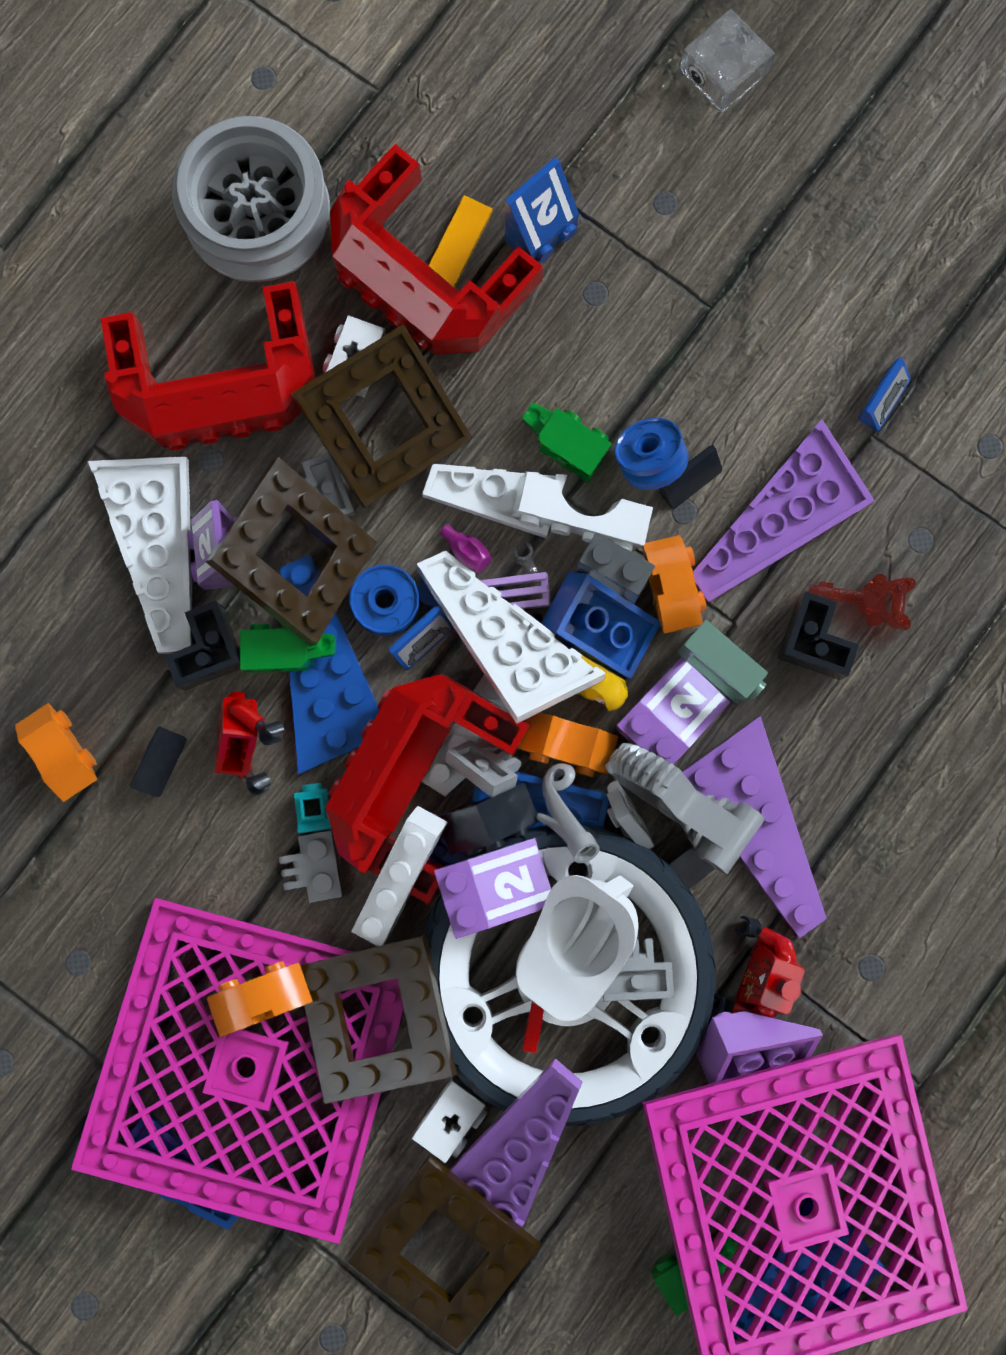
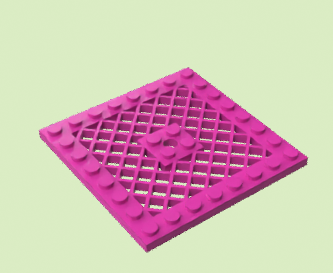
(193, 1182)
(854, 1321)

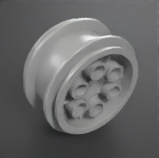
(213, 166)

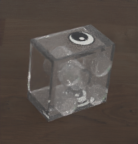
(726, 60)

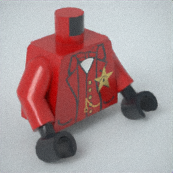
(237, 740)
(770, 978)

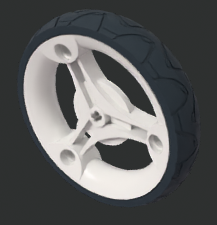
(680, 1020)

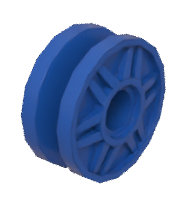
(651, 453)
(382, 580)

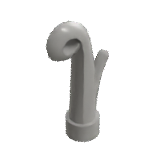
(563, 822)

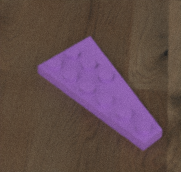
(797, 505)
(775, 856)
(517, 1148)

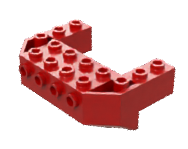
(406, 286)
(217, 402)
(395, 760)

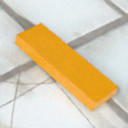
(460, 239)

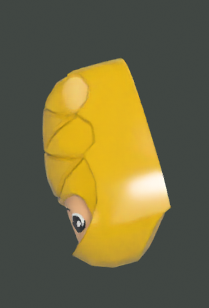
(609, 692)

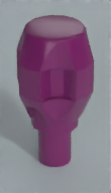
(467, 549)

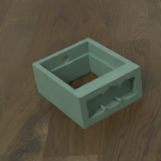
(723, 663)

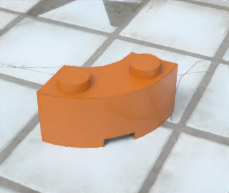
(673, 584)
(568, 743)
(56, 751)
(259, 998)

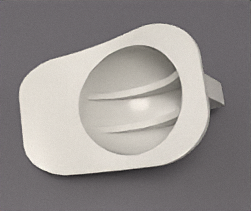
(578, 945)

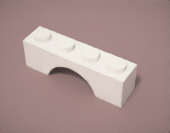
(542, 502)
(399, 876)

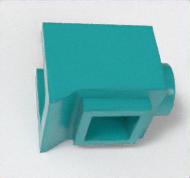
(317, 822)

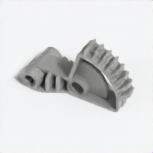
(714, 827)

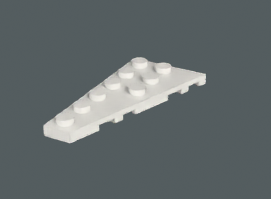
(150, 522)
(510, 646)

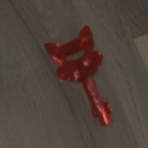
(872, 599)

